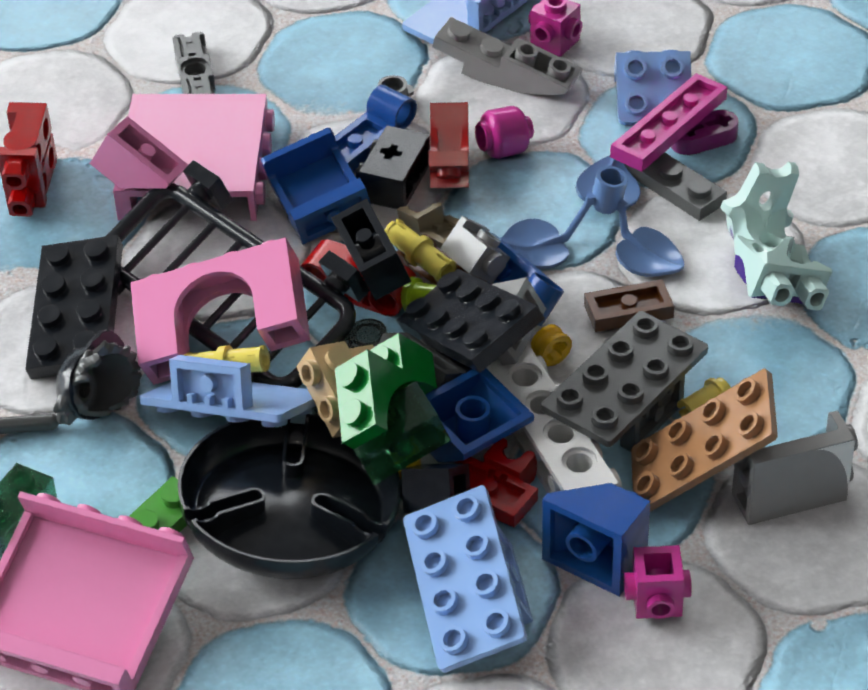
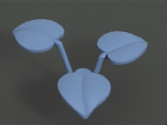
(608, 188)

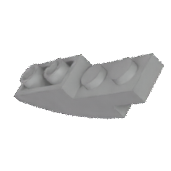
(512, 67)

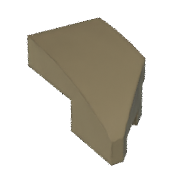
(429, 222)

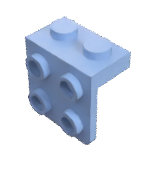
(647, 80)

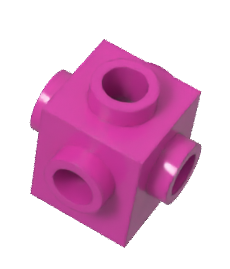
(555, 25)
(657, 582)

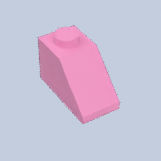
(136, 158)

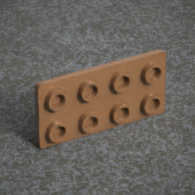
(705, 440)

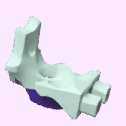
(764, 255)

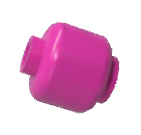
(504, 132)

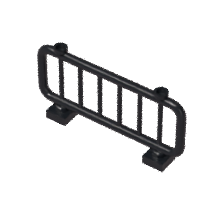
(208, 187)

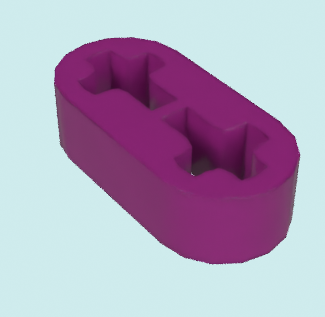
(713, 131)

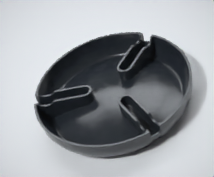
(284, 499)

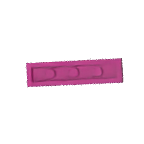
(668, 122)

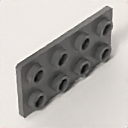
(628, 383)

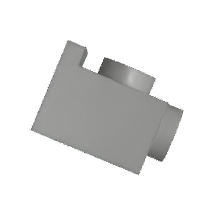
(475, 250)

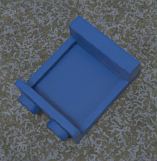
(313, 183)

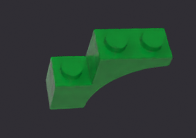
(370, 381)

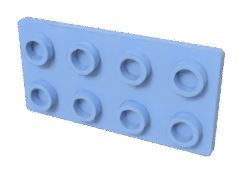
(475, 13)
(226, 389)
(467, 579)

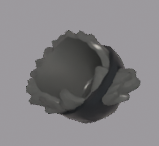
(96, 379)

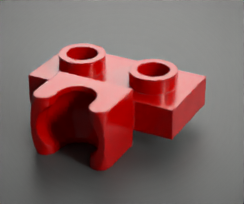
(506, 481)

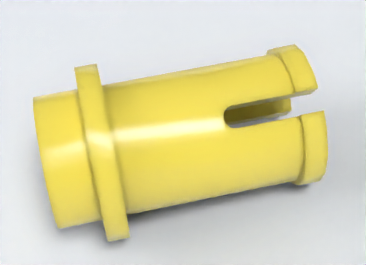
(711, 389)

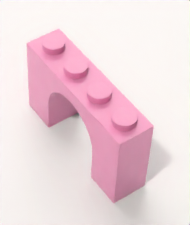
(170, 300)

